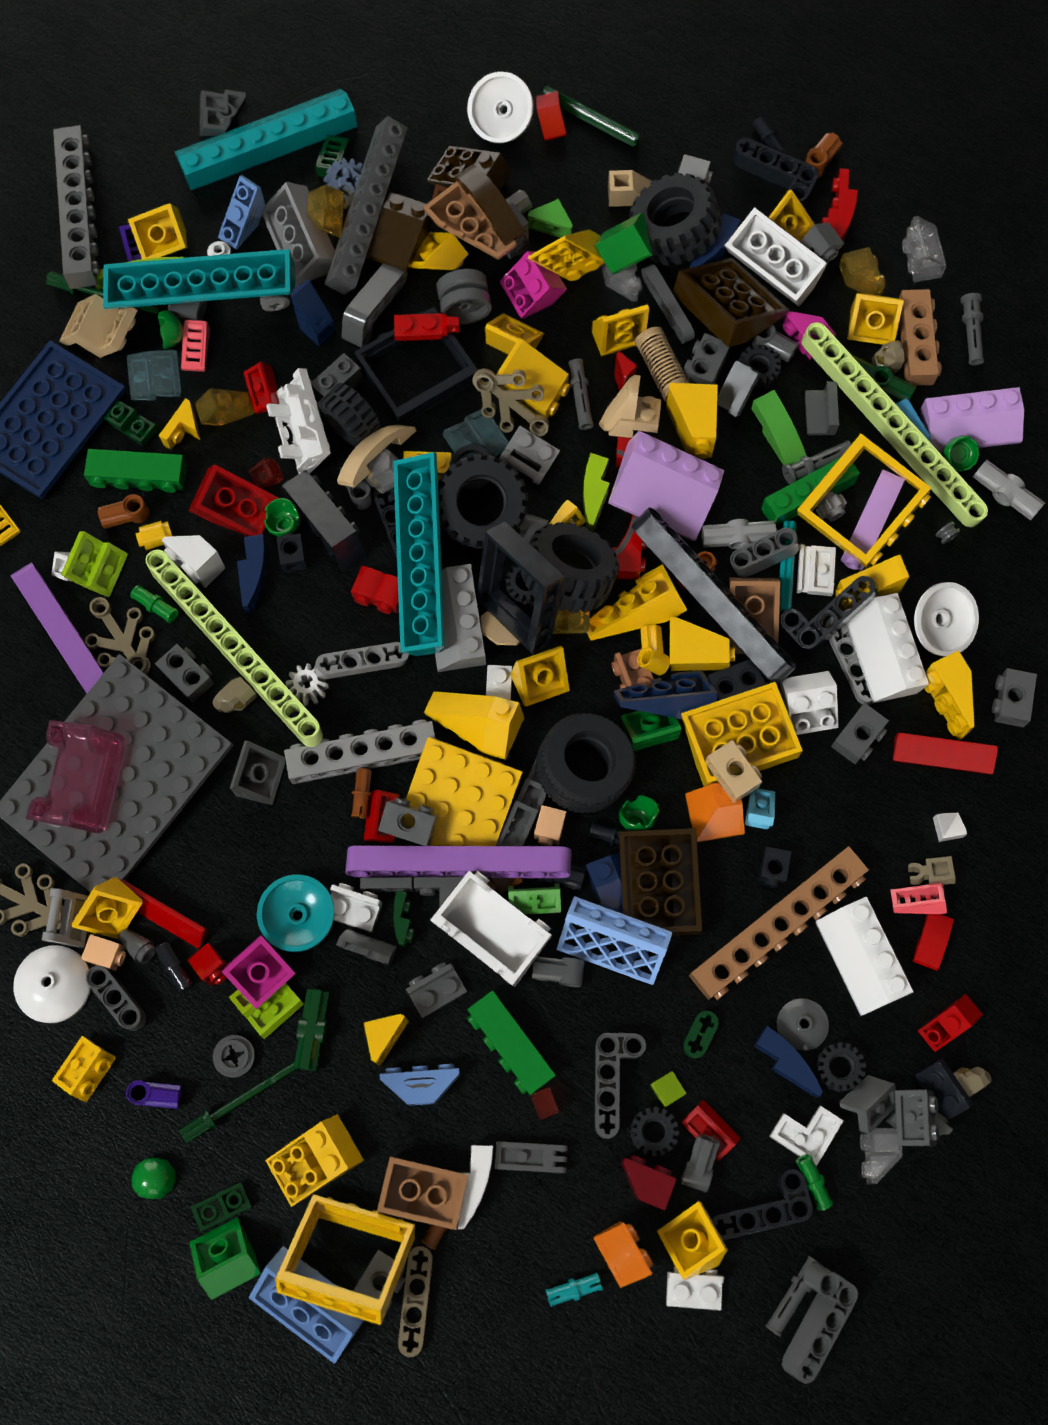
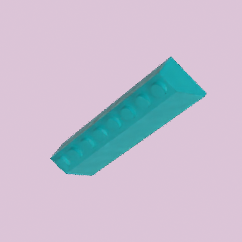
(266, 138)
(198, 279)
(419, 555)

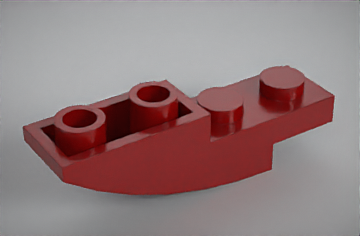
(842, 206)

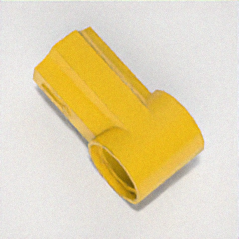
(652, 655)

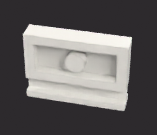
(816, 570)

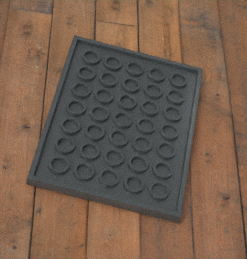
(161, 770)

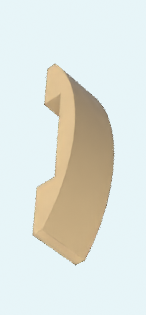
(355, 466)

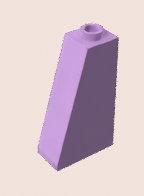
(874, 516)

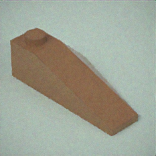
(464, 218)

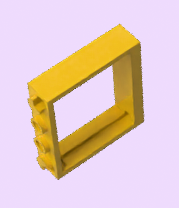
(832, 478)
(332, 1296)

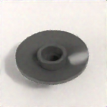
(791, 1031)

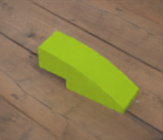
(595, 489)

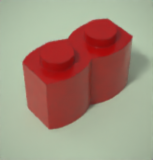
(376, 589)

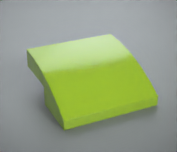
(94, 564)
(271, 1012)

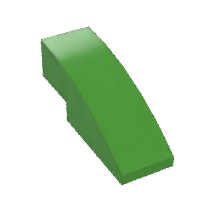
(778, 428)

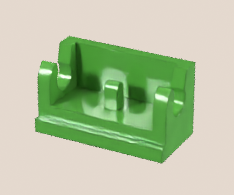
(536, 899)

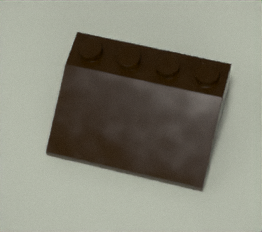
(728, 300)
(661, 879)

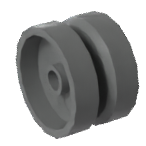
(464, 295)

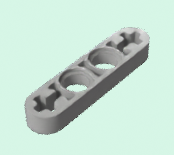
(360, 656)
(847, 661)

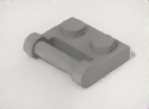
(533, 450)
(72, 906)

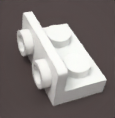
(355, 908)
(699, 1291)

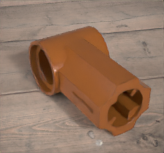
(824, 152)
(122, 513)

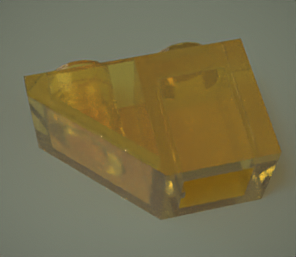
(326, 209)
(861, 272)
(223, 406)

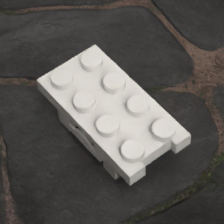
(300, 411)

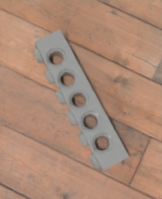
(374, 757)

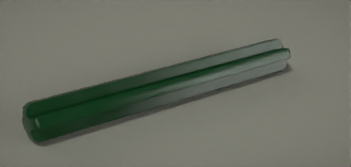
(595, 118)

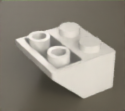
(194, 557)
(811, 702)

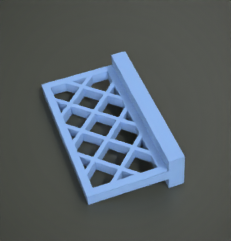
(618, 928)

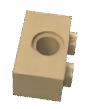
(734, 786)

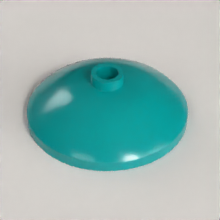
(286, 898)

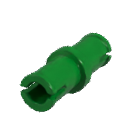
(154, 603)
(814, 1182)

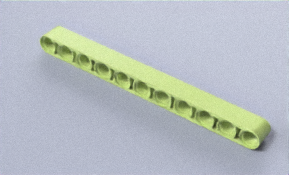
(894, 436)
(238, 655)

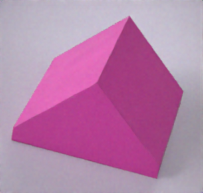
(258, 972)

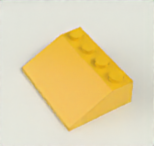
(751, 719)

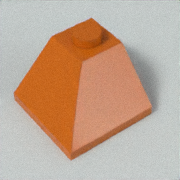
(714, 813)

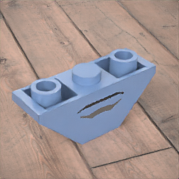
(243, 213)
(421, 1084)

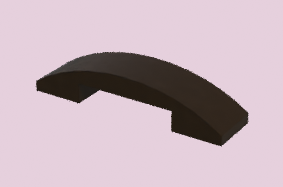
(491, 202)

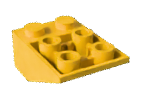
(570, 255)
(952, 690)
(314, 1159)

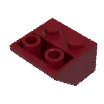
(649, 1184)

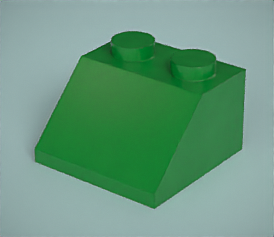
(224, 1258)

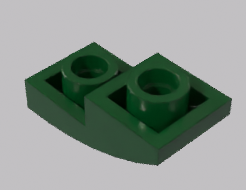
(131, 423)
(403, 928)
(220, 1207)

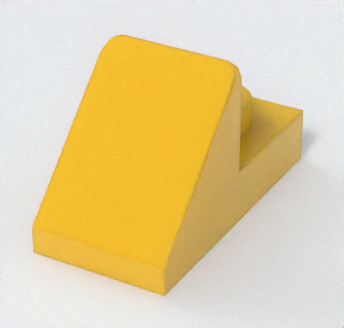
(182, 421)

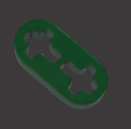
(695, 1031)

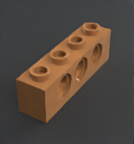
(916, 370)

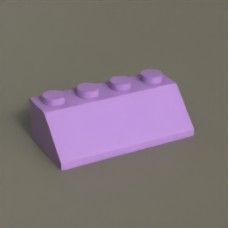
(985, 416)

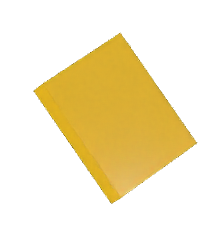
(792, 216)
(874, 318)
(505, 331)
(541, 676)
(108, 909)
(383, 1035)
(693, 1242)

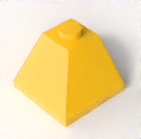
(159, 232)
(439, 252)

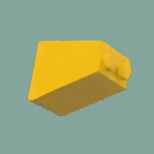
(538, 371)
(694, 416)

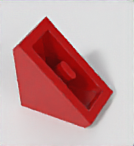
(550, 116)

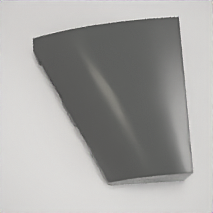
(218, 111)
(367, 946)

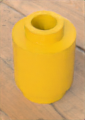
(152, 534)

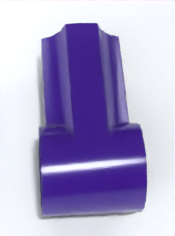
(156, 1094)

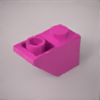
(796, 325)

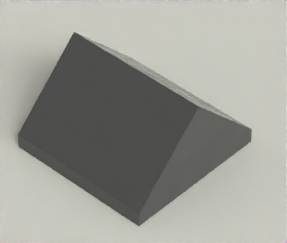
(257, 773)

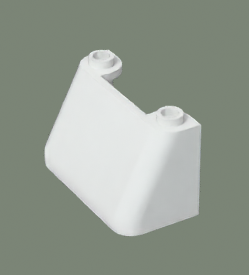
(492, 927)

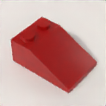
(231, 502)

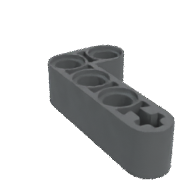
(370, 303)
(613, 1085)
(821, 1323)

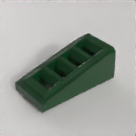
(321, 166)

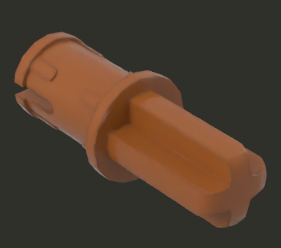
(361, 793)

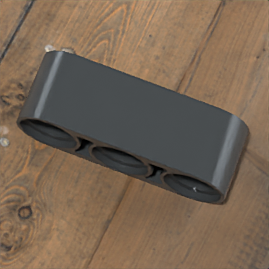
(770, 542)
(107, 989)

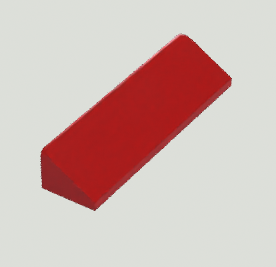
(945, 753)
(170, 919)

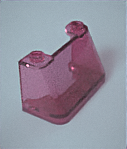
(82, 777)

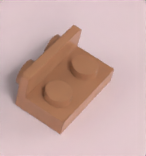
(629, 670)

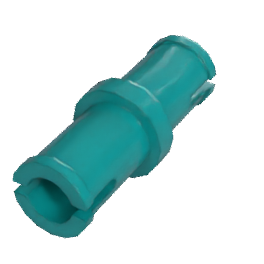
(573, 1289)

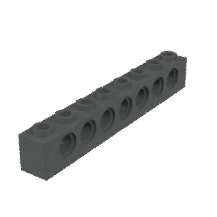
(366, 206)
(75, 207)

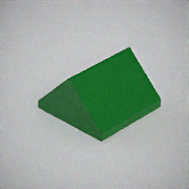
(625, 244)
(649, 729)

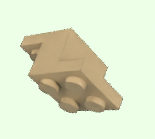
(98, 328)

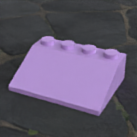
(667, 481)

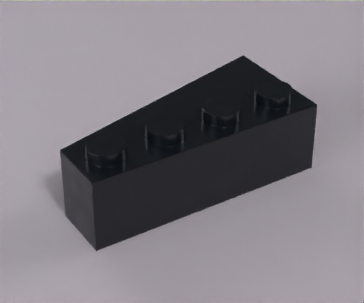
(326, 519)

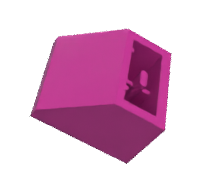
(531, 286)

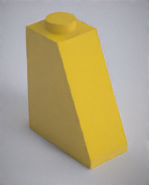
(889, 576)
(698, 648)

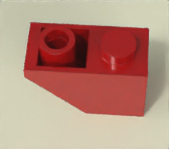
(209, 965)
(950, 1023)

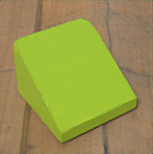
(668, 1089)

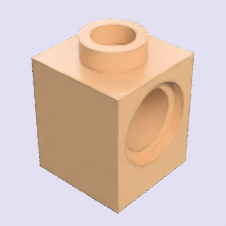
(549, 826)
(104, 953)

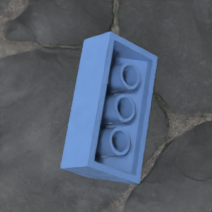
(318, 1326)

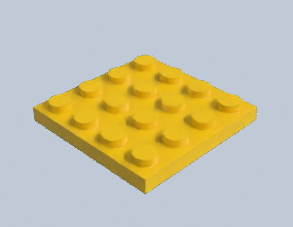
(466, 793)

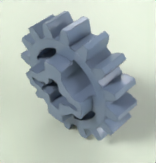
(346, 180)

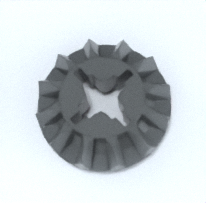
(223, 1051)

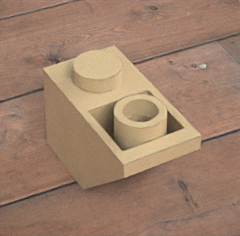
(625, 187)

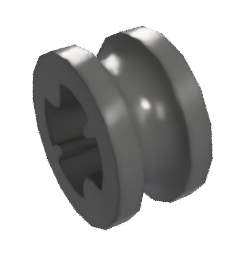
(947, 533)

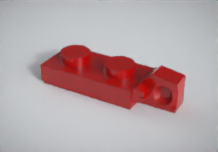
(424, 326)

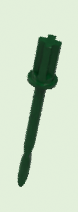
(59, 281)
(207, 1120)

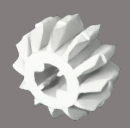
(298, 688)

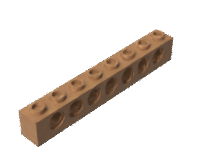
(844, 863)

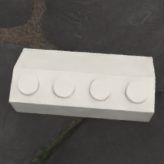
(776, 256)
(887, 649)
(864, 956)

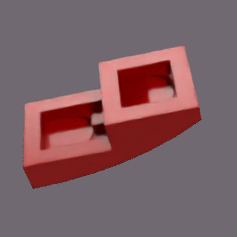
(933, 941)

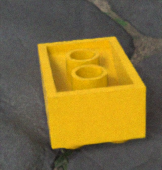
(620, 330)

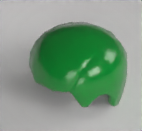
(170, 329)
(961, 453)
(282, 517)
(639, 814)
(153, 1178)

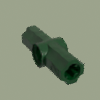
(893, 386)
(311, 1030)

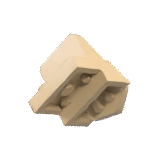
(631, 412)

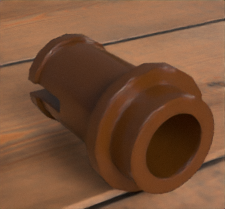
(433, 1236)

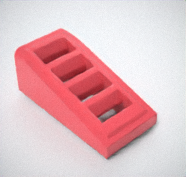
(195, 331)
(929, 891)

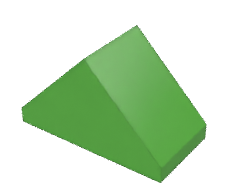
(550, 219)

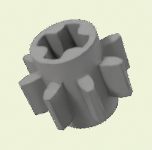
(831, 507)

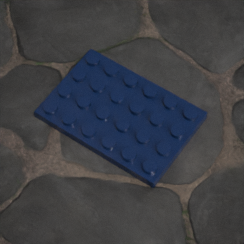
(52, 417)

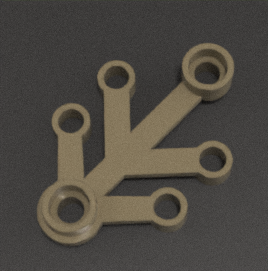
(509, 399)
(122, 641)
(28, 902)

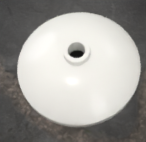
(486, 107)
(956, 618)
(67, 989)

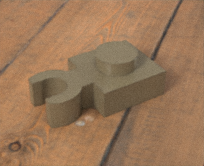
(936, 871)

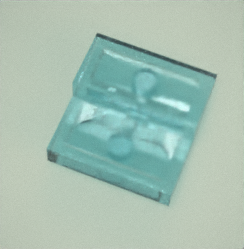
(153, 374)
(476, 430)

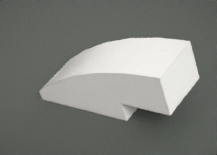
(476, 1184)

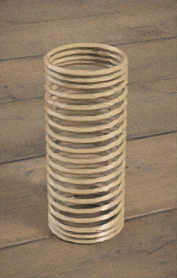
(653, 341)

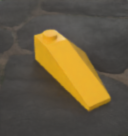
(648, 603)
(481, 720)

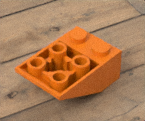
(622, 1254)

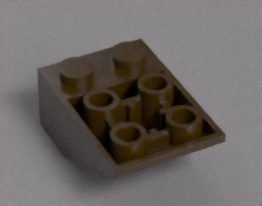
(458, 158)

